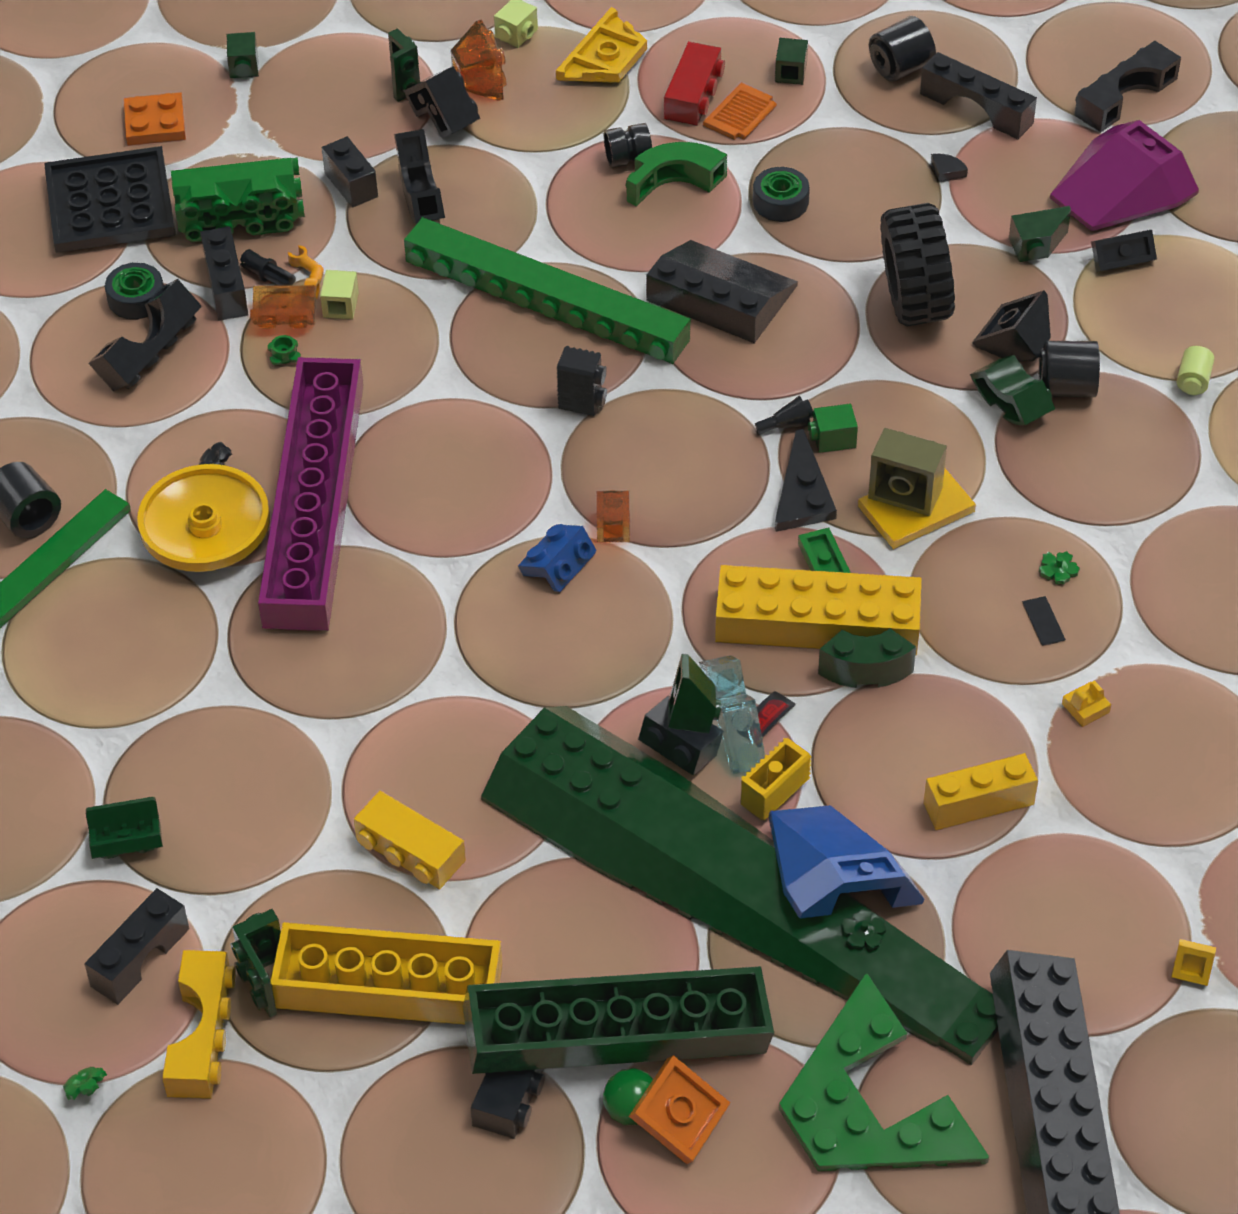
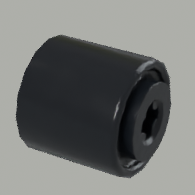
(901, 48)
(1070, 368)
(26, 501)

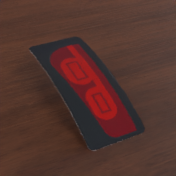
(772, 710)

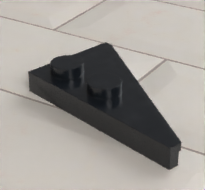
(804, 491)

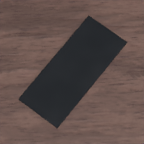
(1043, 620)

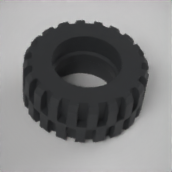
(917, 264)

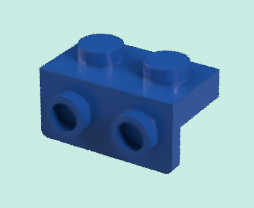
(559, 555)

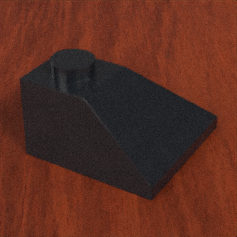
(1017, 328)

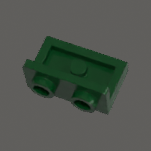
(403, 63)
(124, 828)

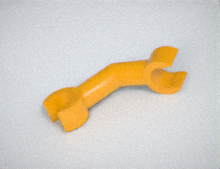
(315, 269)

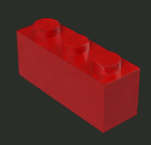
(693, 83)

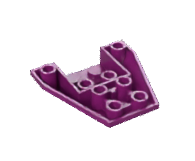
(1125, 177)

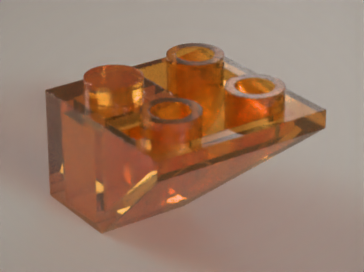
(480, 62)

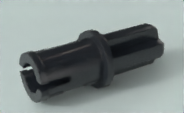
(266, 269)

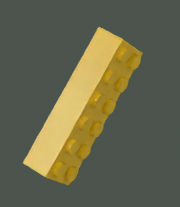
(812, 606)
(380, 972)

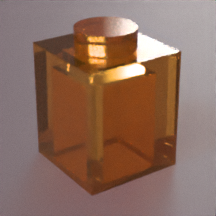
(613, 516)

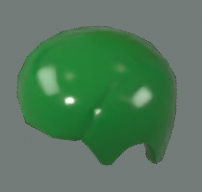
(624, 1092)

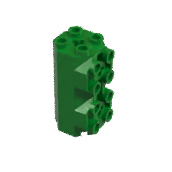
(248, 194)

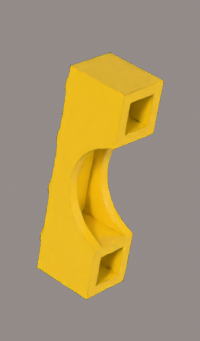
(192, 1062)

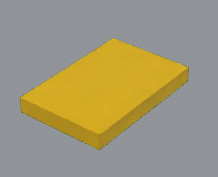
(902, 525)

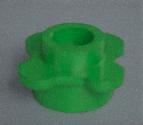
(283, 350)

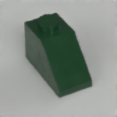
(1038, 232)
(692, 699)

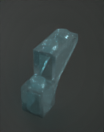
(738, 714)

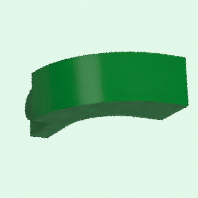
(676, 163)

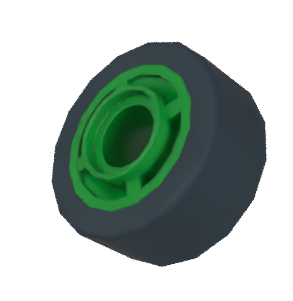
(781, 194)
(131, 288)

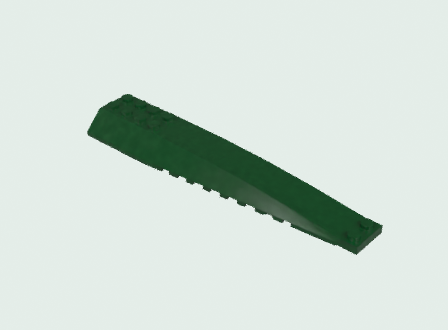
(692, 852)

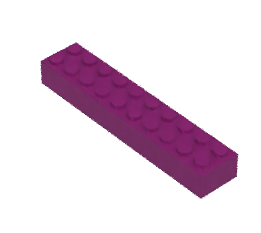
(311, 495)

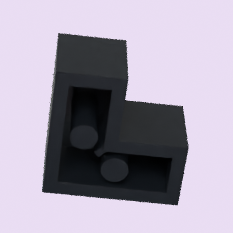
(444, 100)

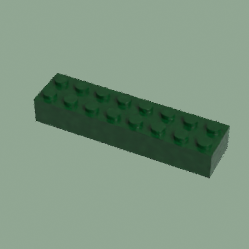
(616, 1019)

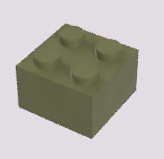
(907, 471)

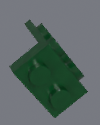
(254, 950)

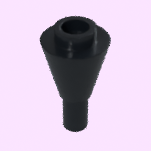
(794, 414)

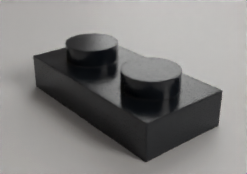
(1124, 250)

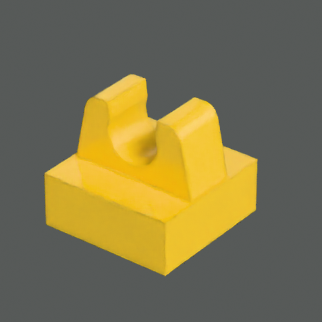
(1087, 703)
(1193, 962)

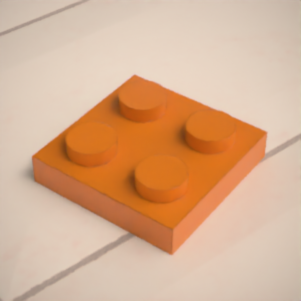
(154, 118)
(679, 1109)

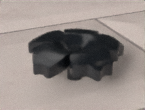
(216, 455)

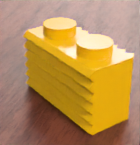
(775, 778)

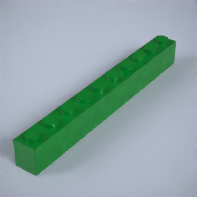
(548, 290)

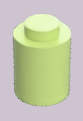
(1195, 370)

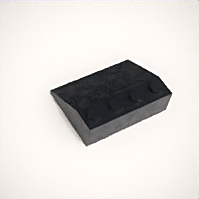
(718, 289)

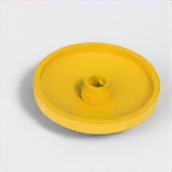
(203, 517)

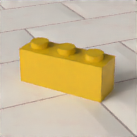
(980, 791)
(409, 840)

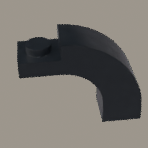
(416, 176)

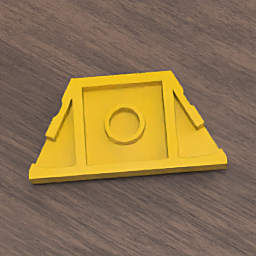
(604, 52)

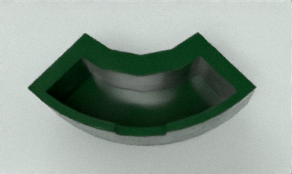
(1013, 391)
(866, 660)

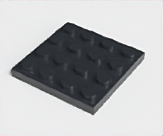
(109, 199)

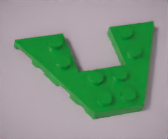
(837, 1122)

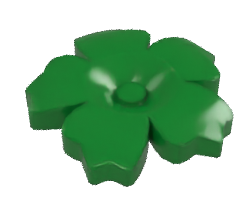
(1058, 567)
(84, 1082)

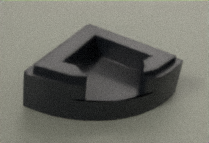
(948, 167)

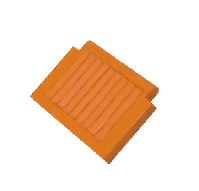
(740, 112)

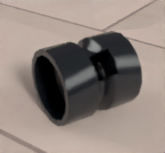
(626, 145)

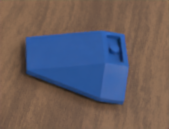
(830, 855)

